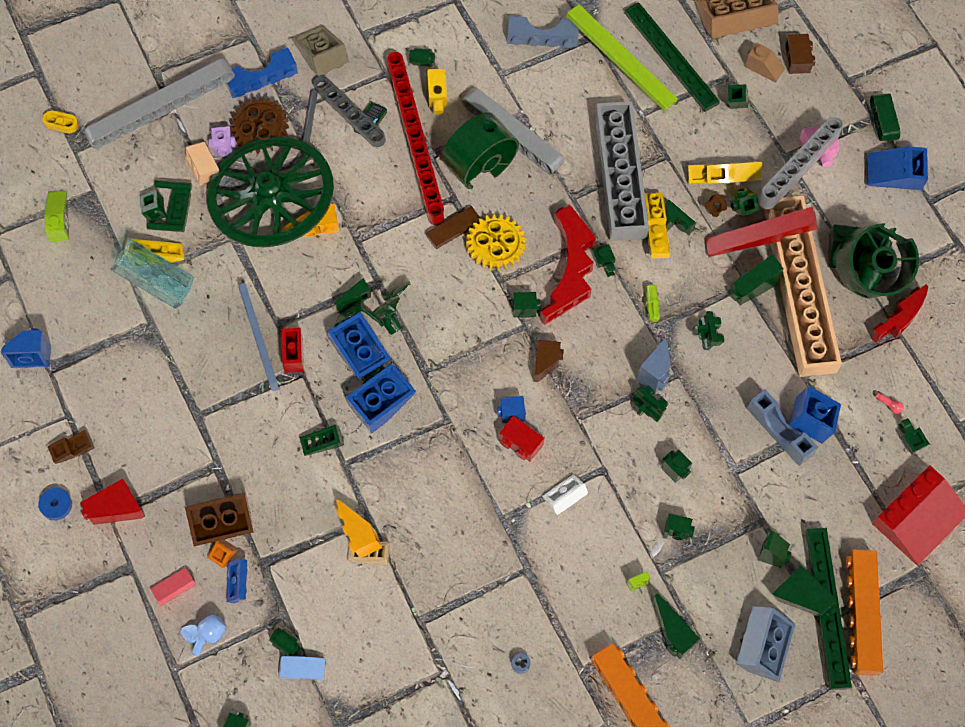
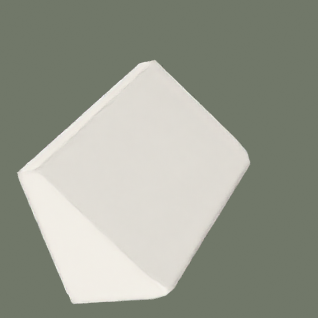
(565, 494)

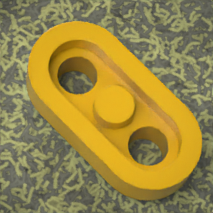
(61, 123)

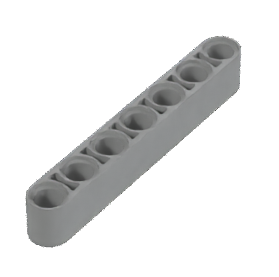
(529, 143)
(800, 163)

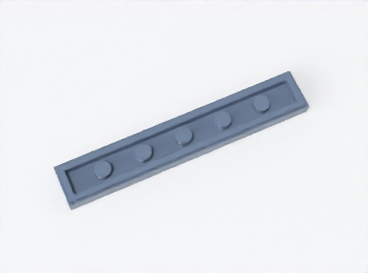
(258, 337)

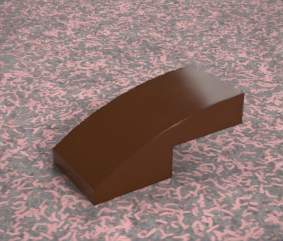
(70, 448)

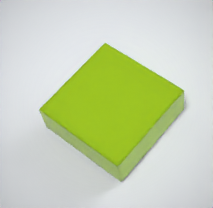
(638, 581)

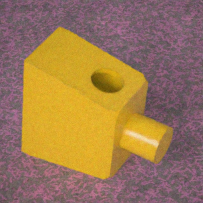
(437, 90)

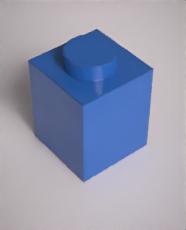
(511, 407)

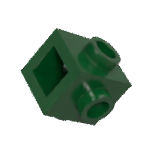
(744, 202)

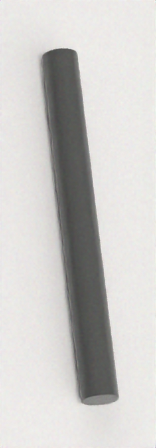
(310, 116)

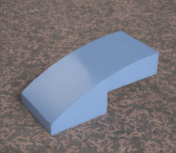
(302, 667)

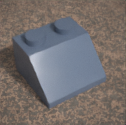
(656, 369)

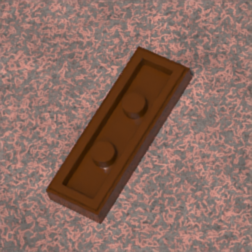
(453, 228)

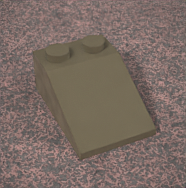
(321, 50)

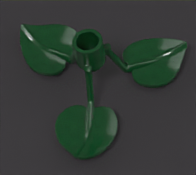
(388, 308)

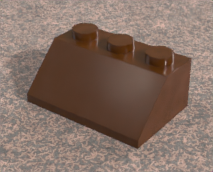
(219, 519)

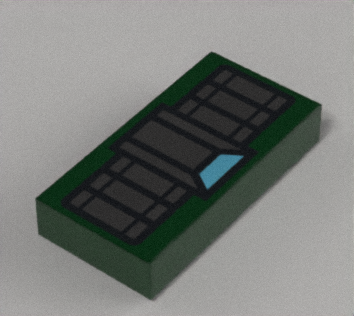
(375, 113)

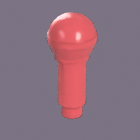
(895, 406)

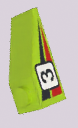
(57, 216)

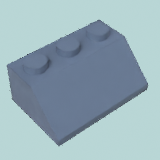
(765, 643)

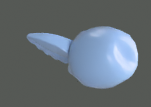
(208, 630)

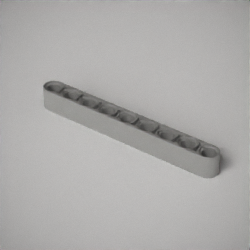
(159, 103)

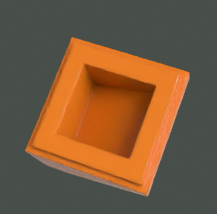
(222, 553)

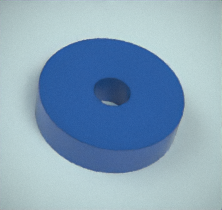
(55, 495)

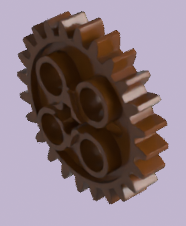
(244, 121)

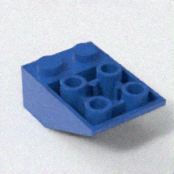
(898, 168)

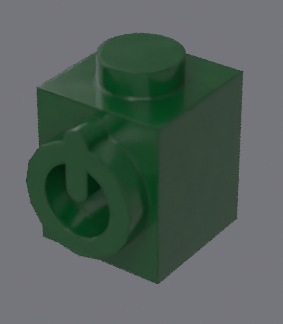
(676, 465)

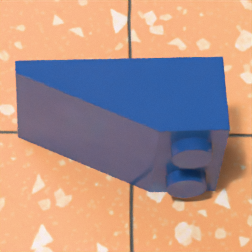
(358, 345)
(380, 397)

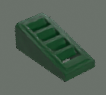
(355, 295)
(338, 442)

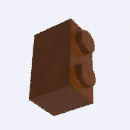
(799, 53)

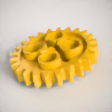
(496, 242)

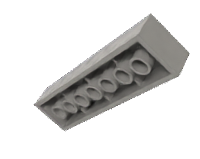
(621, 171)

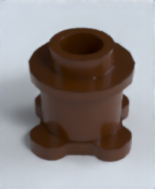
(716, 209)

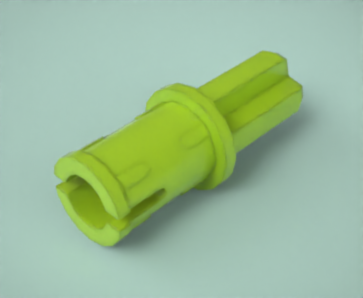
(652, 303)

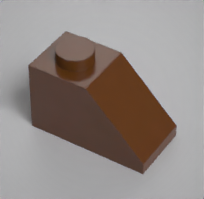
(547, 358)

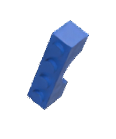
(280, 67)

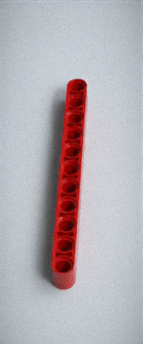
(415, 144)

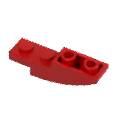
(903, 315)

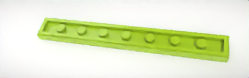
(621, 57)

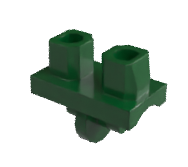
(706, 330)
(648, 404)

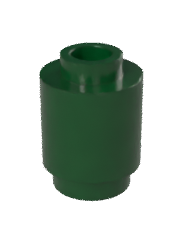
(421, 57)
(285, 642)

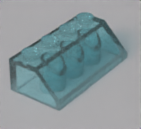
(152, 273)

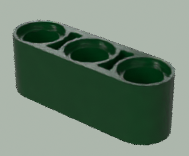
(885, 117)

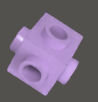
(222, 141)

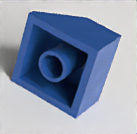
(27, 350)
(815, 414)

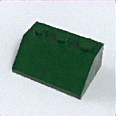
(836, 237)

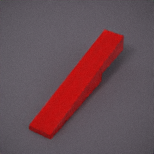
(763, 232)

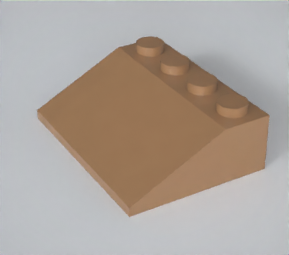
(735, 16)

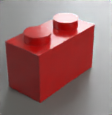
(292, 350)
(521, 439)

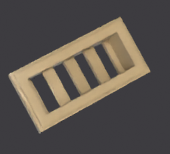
(373, 560)

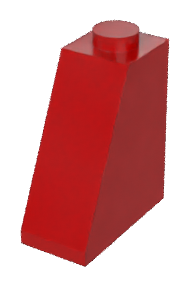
(111, 505)

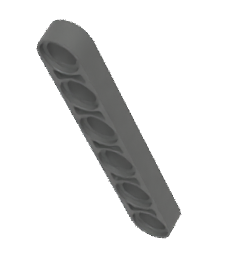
(349, 110)

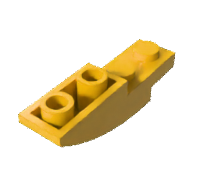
(725, 172)
(657, 233)

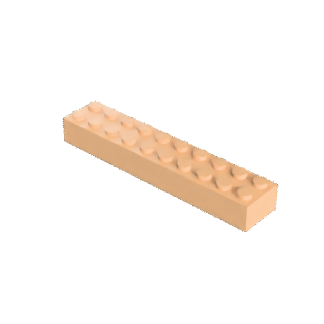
(805, 297)

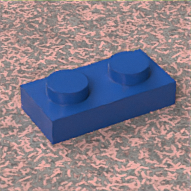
(237, 581)

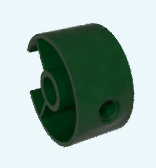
(479, 147)
(870, 271)

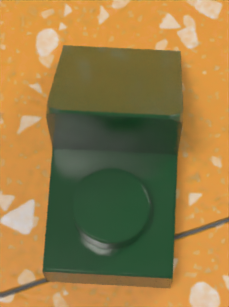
(677, 216)

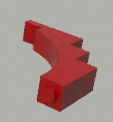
(572, 287)

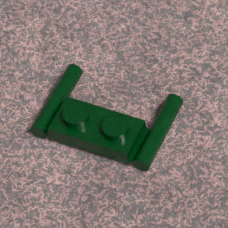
(178, 206)

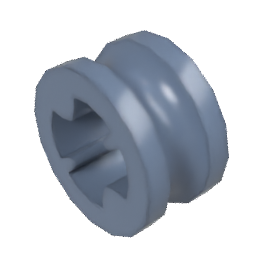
(518, 669)

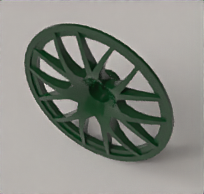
(270, 192)

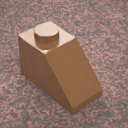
(764, 62)

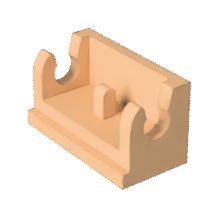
(201, 162)

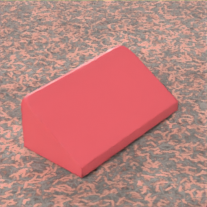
(173, 586)

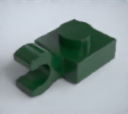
(604, 258)
(913, 438)

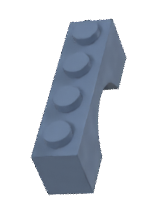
(522, 32)
(795, 443)

